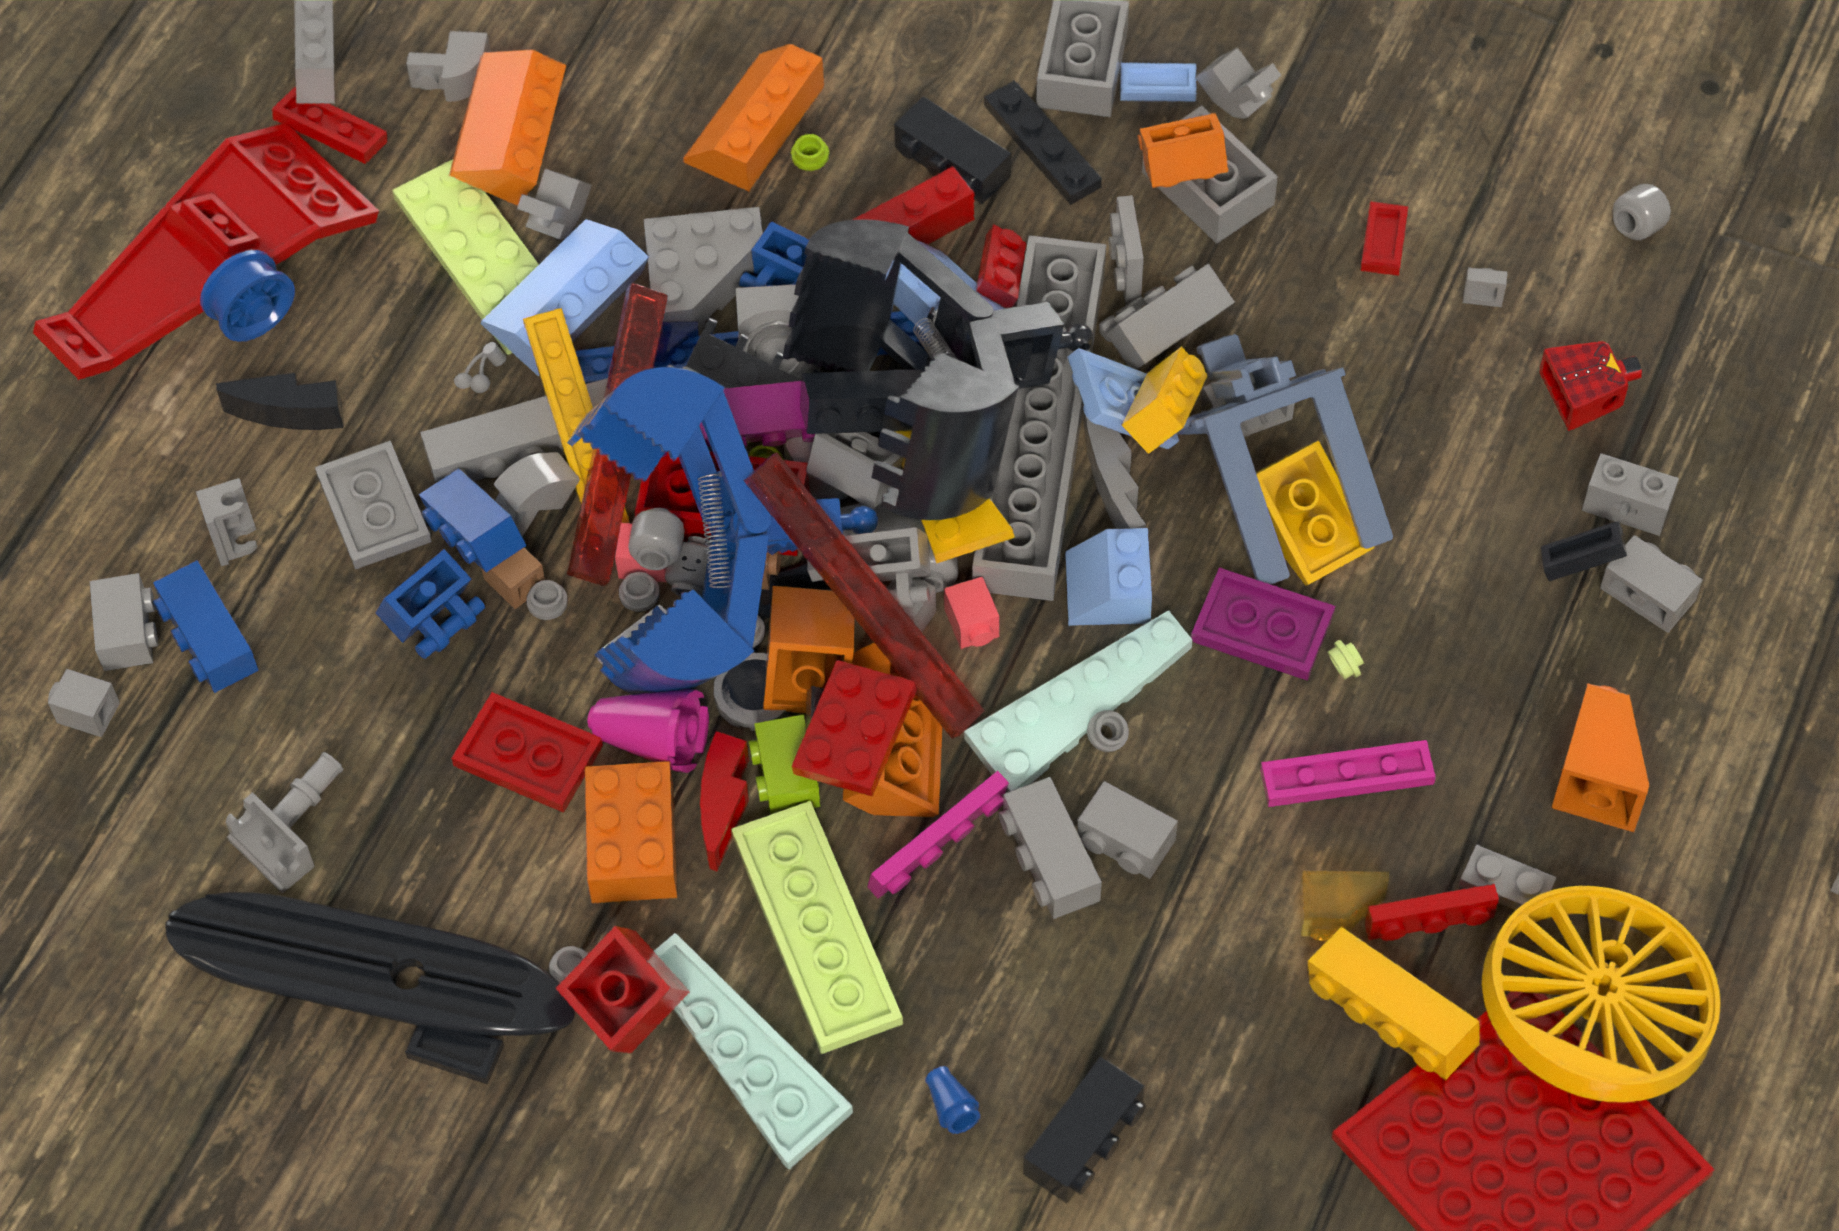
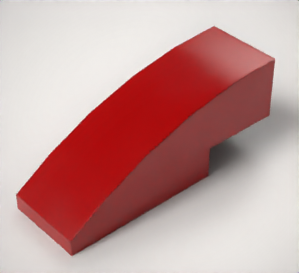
(722, 794)

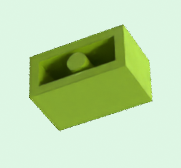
(775, 750)

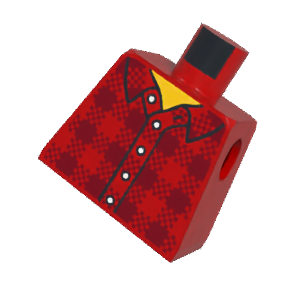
(1587, 380)

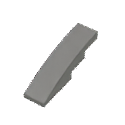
(1111, 468)

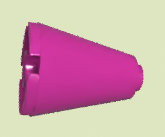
(654, 725)

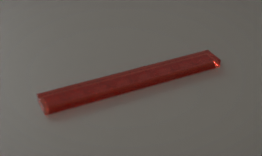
(606, 483)
(863, 595)

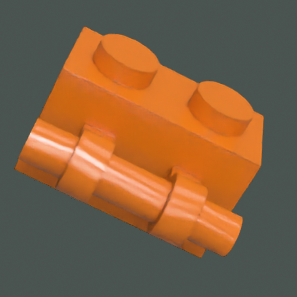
(1183, 150)

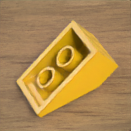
(1310, 513)

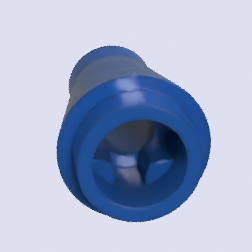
(953, 1103)

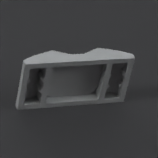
(765, 317)

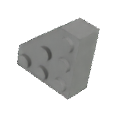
(700, 259)

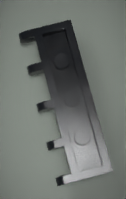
(732, 365)

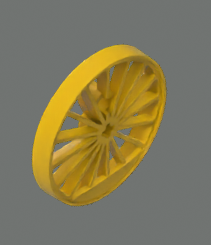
(1601, 994)

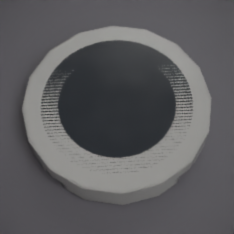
(741, 693)

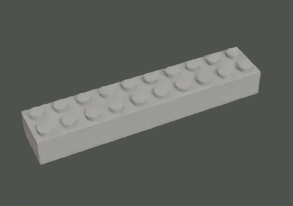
(1043, 428)

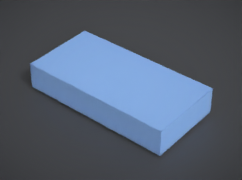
(1158, 82)

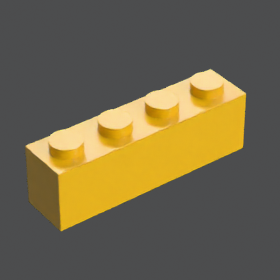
(1393, 1003)

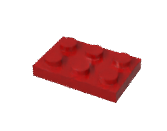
(854, 728)
(527, 752)

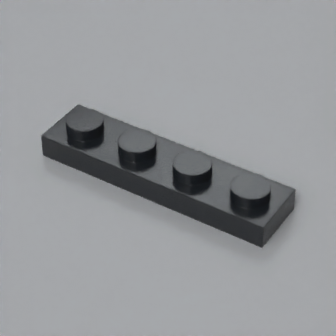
(1042, 142)

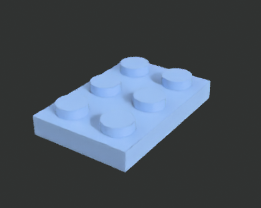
(1107, 390)

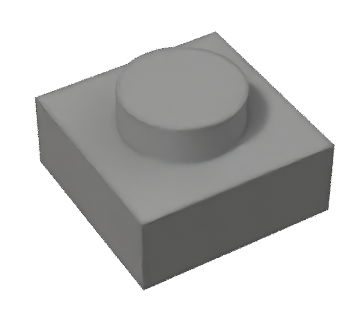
(1485, 287)

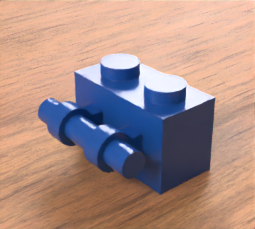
(776, 258)
(423, 597)

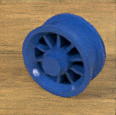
(247, 295)

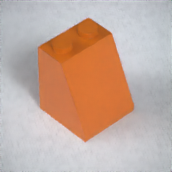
(804, 641)
(1604, 763)

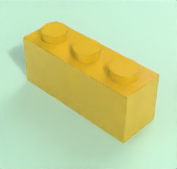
(1165, 399)

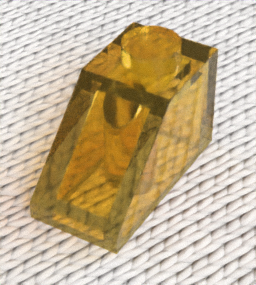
(1337, 900)

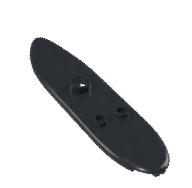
(354, 962)

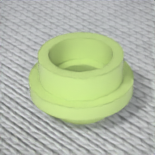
(1346, 659)

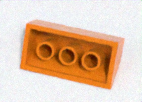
(758, 116)
(508, 123)
(914, 767)

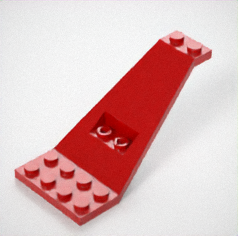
(250, 194)

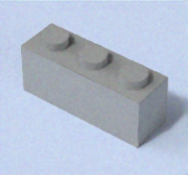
(314, 51)
(1169, 315)
(1050, 848)

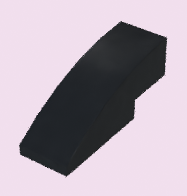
(283, 402)

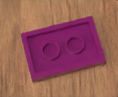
(1263, 623)

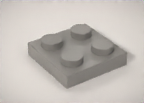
(1126, 249)

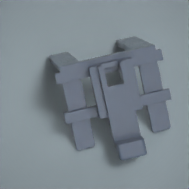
(1274, 390)

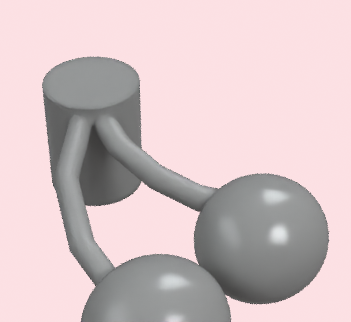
(480, 383)

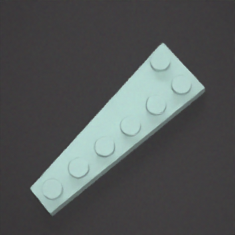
(1053, 717)
(766, 1075)

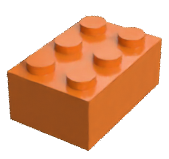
(630, 832)

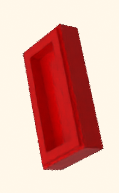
(1384, 238)

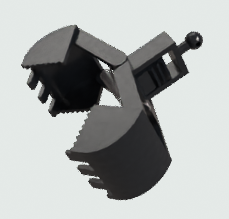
(968, 373)

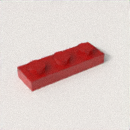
(331, 127)
(1001, 266)
(1431, 912)

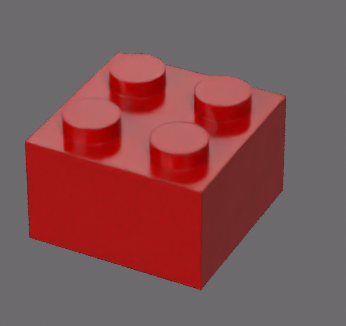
(622, 990)

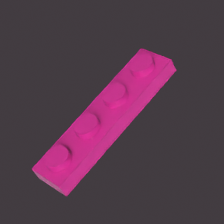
(1347, 773)
(926, 846)

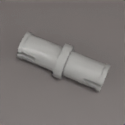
(307, 789)

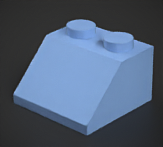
(1110, 579)

